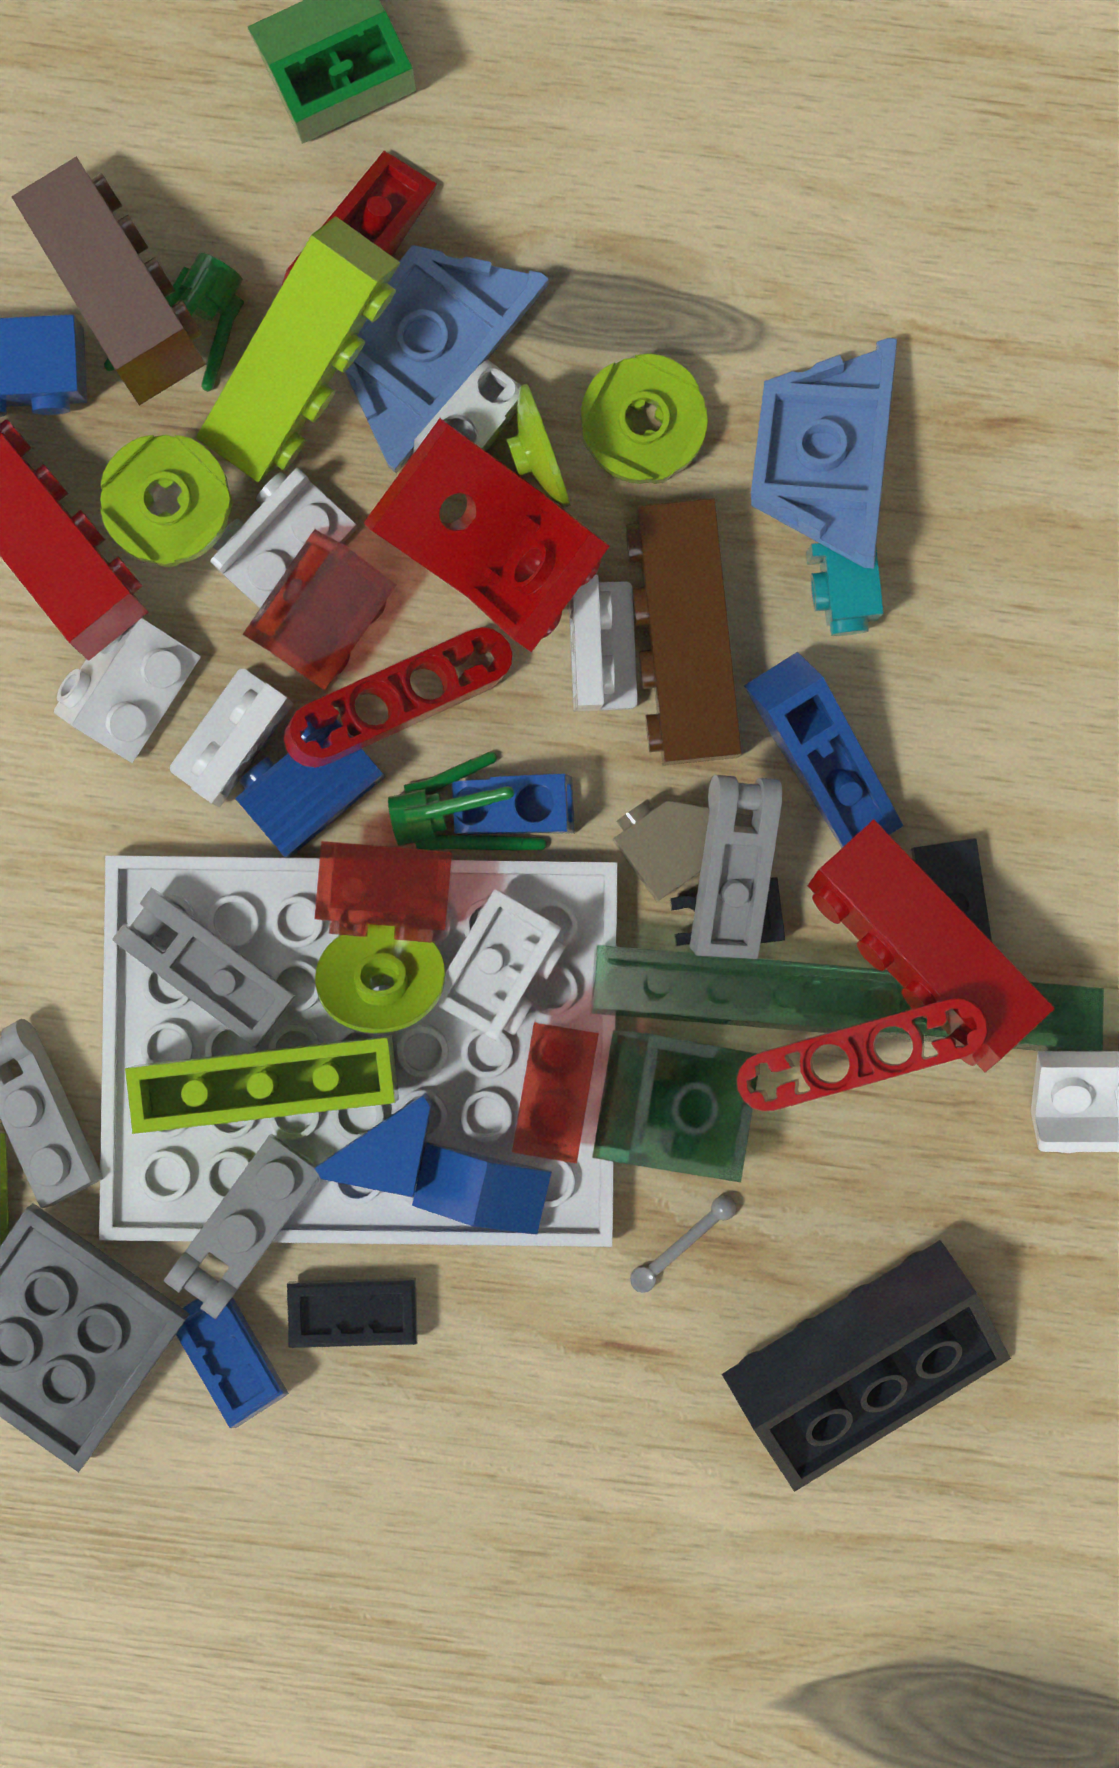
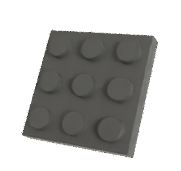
(73, 1336)

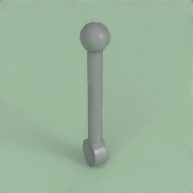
(643, 1277)

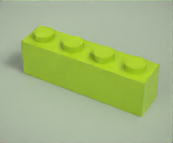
(298, 349)
(262, 1084)

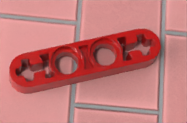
(402, 702)
(864, 1062)

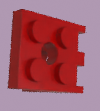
(507, 551)

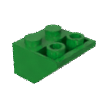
(332, 61)

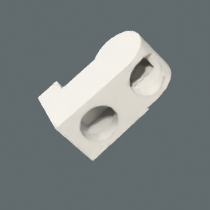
(479, 406)

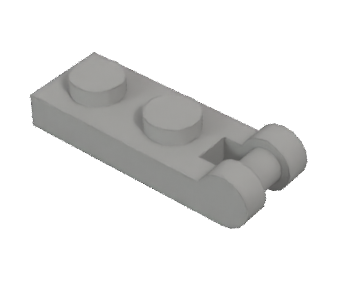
(736, 868)
(206, 969)
(42, 1120)
(244, 1223)

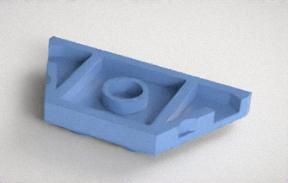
(431, 339)
(826, 450)

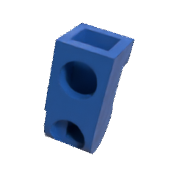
(538, 806)

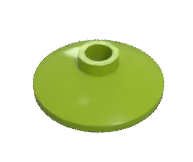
(533, 450)
(358, 964)

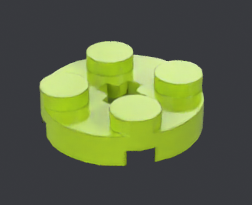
(630, 385)
(165, 462)

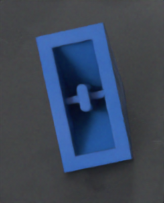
(386, 1155)
(481, 1190)

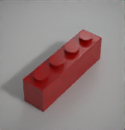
(59, 554)
(926, 942)

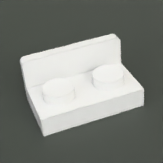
(264, 546)
(603, 646)
(230, 737)
(1076, 1101)

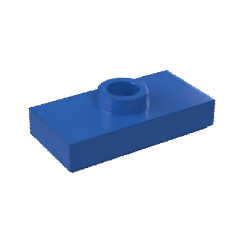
(230, 1362)

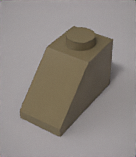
(666, 843)

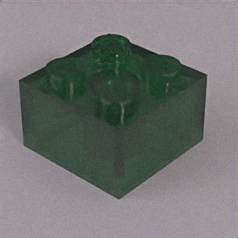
(674, 1106)

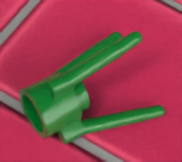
(205, 291)
(420, 815)

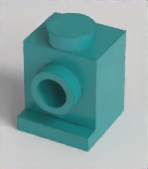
(845, 591)

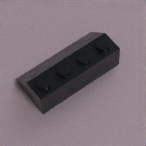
(866, 1365)

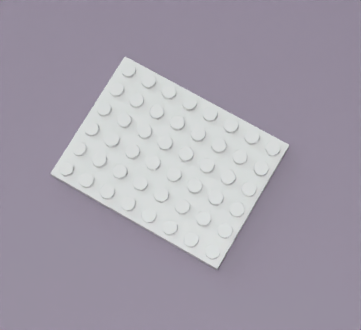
(265, 910)

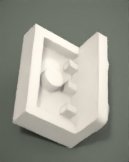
(126, 688)
(498, 964)

